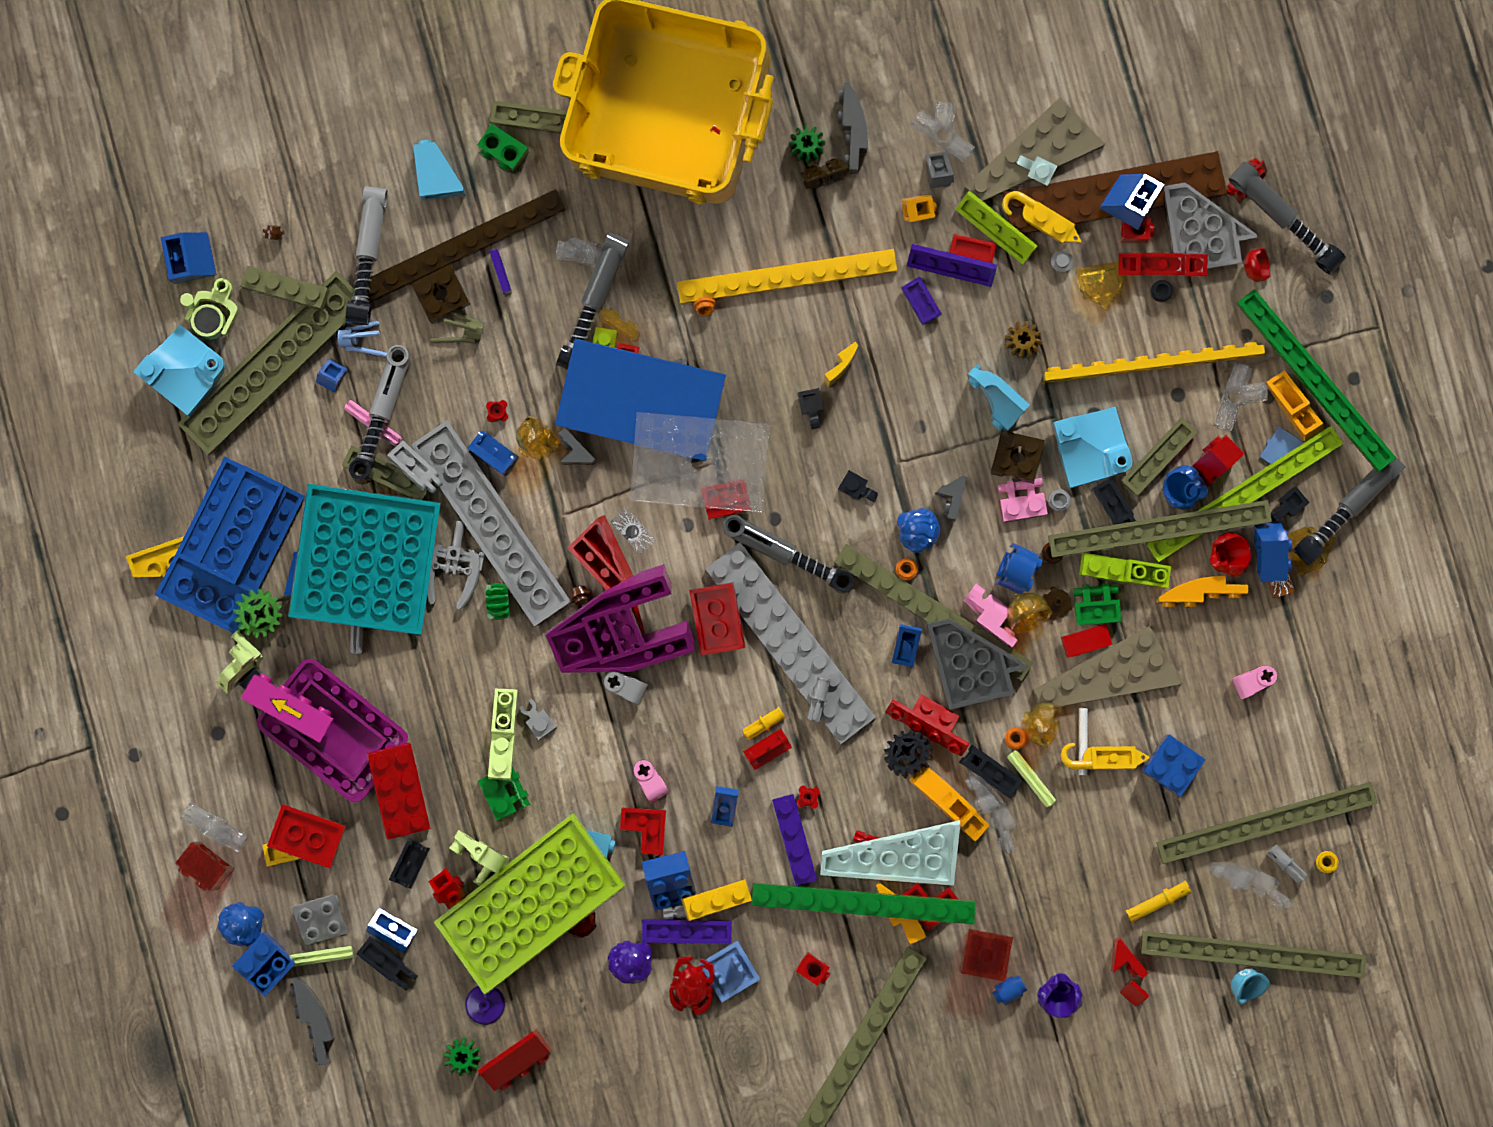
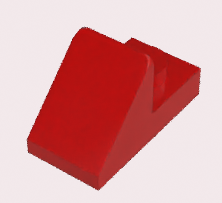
(1121, 955)

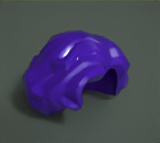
(630, 962)
(1060, 996)

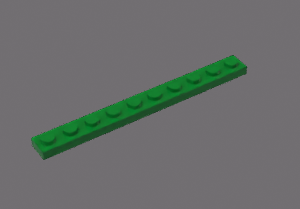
(1316, 381)
(864, 903)

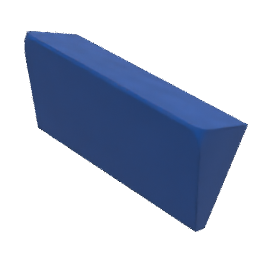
(391, 930)

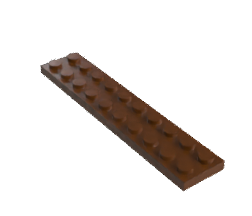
(1082, 197)

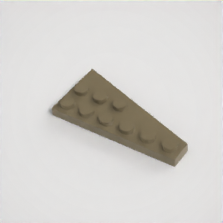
(1054, 136)
(1123, 669)

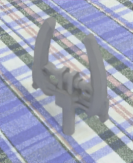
(454, 556)

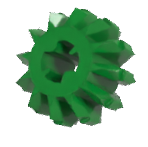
(816, 143)
(497, 601)
(459, 1063)

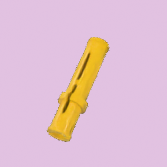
(1167, 897)

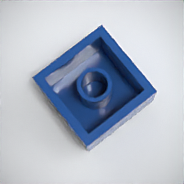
(1173, 765)

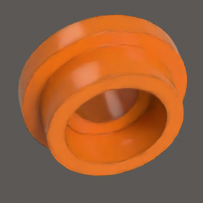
(704, 306)
(911, 563)
(1008, 738)

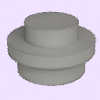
(1061, 261)
(1059, 500)

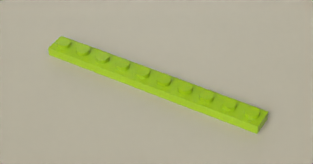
(1260, 484)

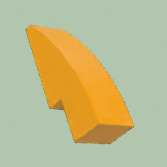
(1295, 406)
(911, 927)

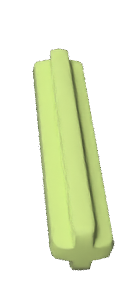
(1031, 778)
(322, 956)

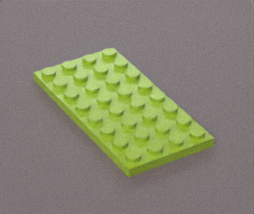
(529, 903)

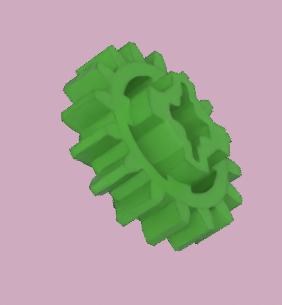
(261, 605)

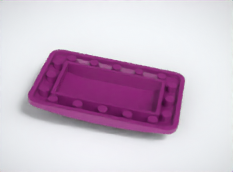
(354, 731)

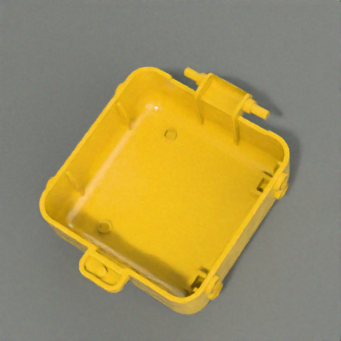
(654, 91)

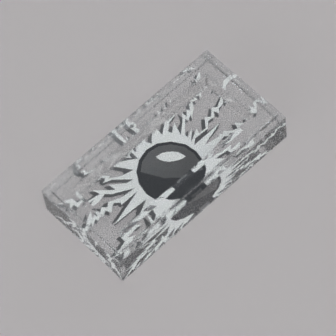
(633, 530)

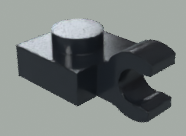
(810, 404)
(854, 486)
(1291, 503)

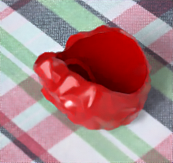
(1230, 554)

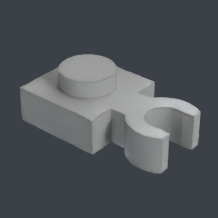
(539, 722)

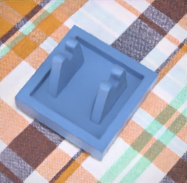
(732, 971)

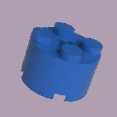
(1018, 568)

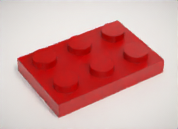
(717, 618)
(306, 836)

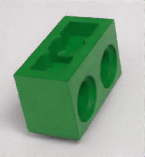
(506, 145)

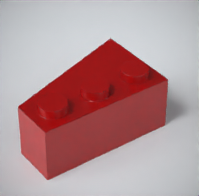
(1218, 458)
(601, 554)

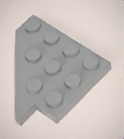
(1202, 226)

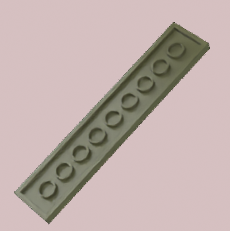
(268, 367)

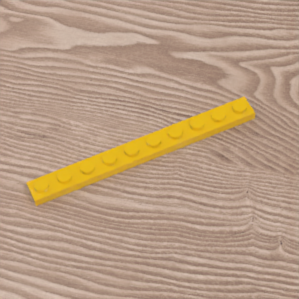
(788, 276)
(1163, 361)

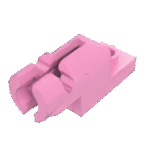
(992, 615)

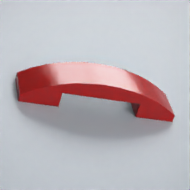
(1162, 263)

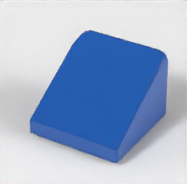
(330, 375)

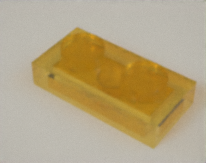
(627, 328)

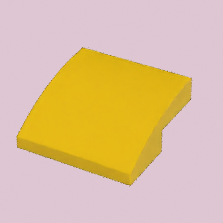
(844, 360)

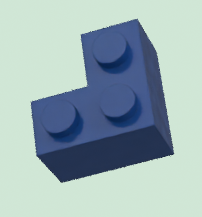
(1272, 552)

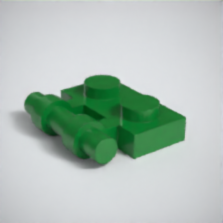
(1098, 611)
(499, 798)

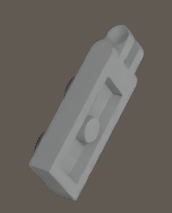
(414, 467)

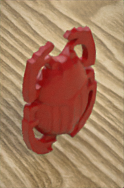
(692, 985)

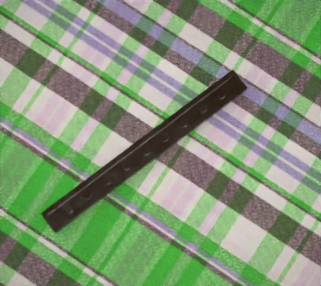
(464, 244)

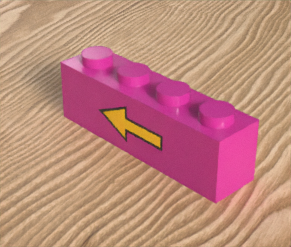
(287, 708)

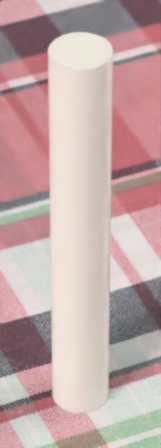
(1083, 736)

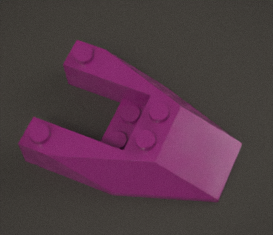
(607, 636)

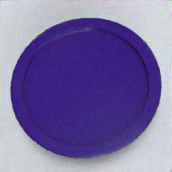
(485, 1007)

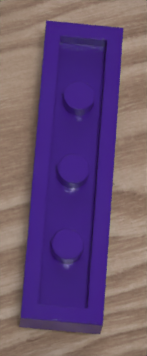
(951, 265)
(794, 839)
(687, 931)

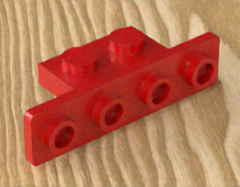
(931, 721)

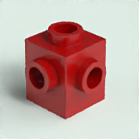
(451, 891)

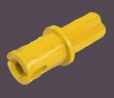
(763, 723)

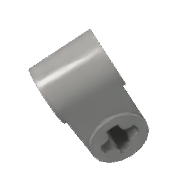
(628, 689)

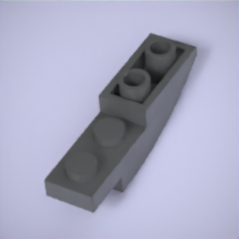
(853, 120)
(311, 1010)

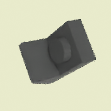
(939, 170)
(578, 455)
(954, 491)

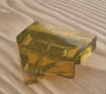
(1100, 283)
(1302, 568)

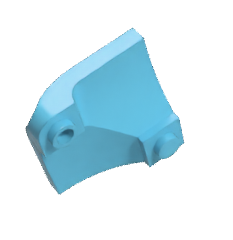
(182, 370)
(1004, 401)
(1091, 447)

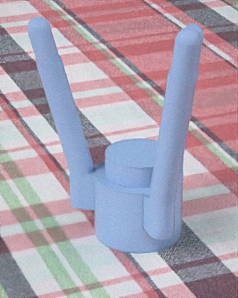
(349, 336)

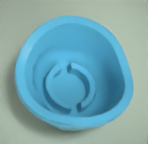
(1248, 985)

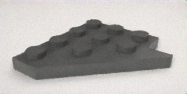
(971, 665)

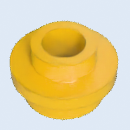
(1333, 862)

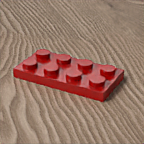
(398, 790)

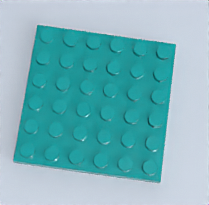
(364, 559)

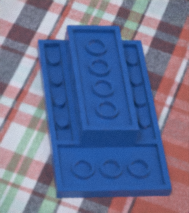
(613, 384)
(229, 543)

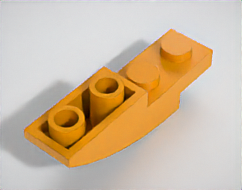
(1193, 592)
(950, 802)

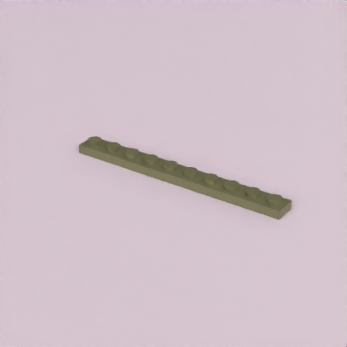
(1159, 528)
(912, 598)
(1266, 822)
(1253, 954)
(863, 1039)

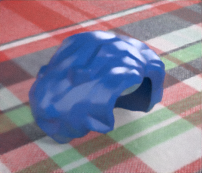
(1184, 487)
(918, 529)
(240, 924)

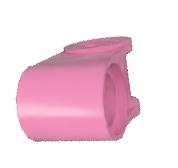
(1251, 682)
(652, 784)

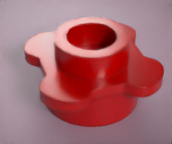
(501, 406)
(803, 801)

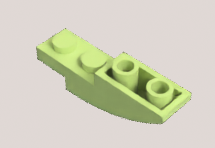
(503, 734)

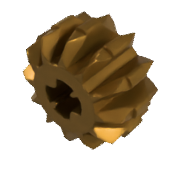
(1029, 345)

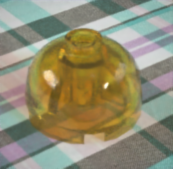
(536, 440)
(1026, 611)
(1042, 723)

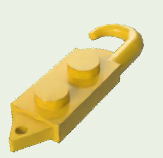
(1043, 218)
(1105, 758)

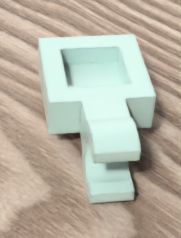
(1040, 169)

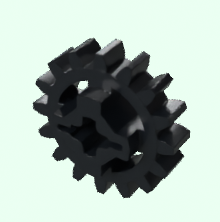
(902, 745)

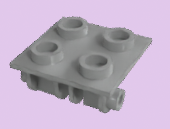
(319, 919)

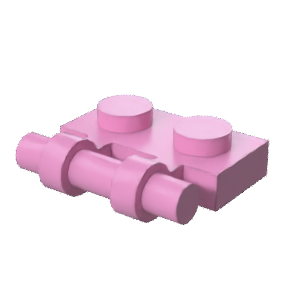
(1024, 506)

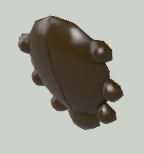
(1058, 602)

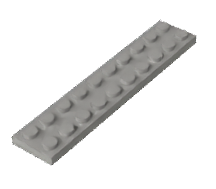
(492, 524)
(790, 642)

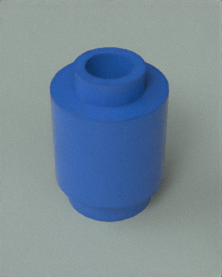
(1009, 990)

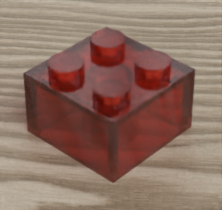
(203, 866)
(986, 954)

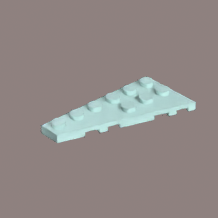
(912, 856)

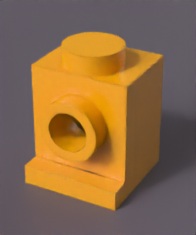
(910, 212)

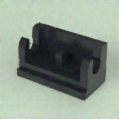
(409, 863)

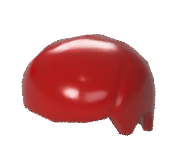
(1257, 265)

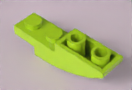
(1125, 571)

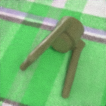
(472, 328)

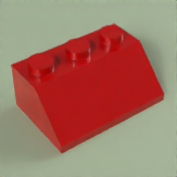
(515, 1061)

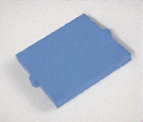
(1279, 445)

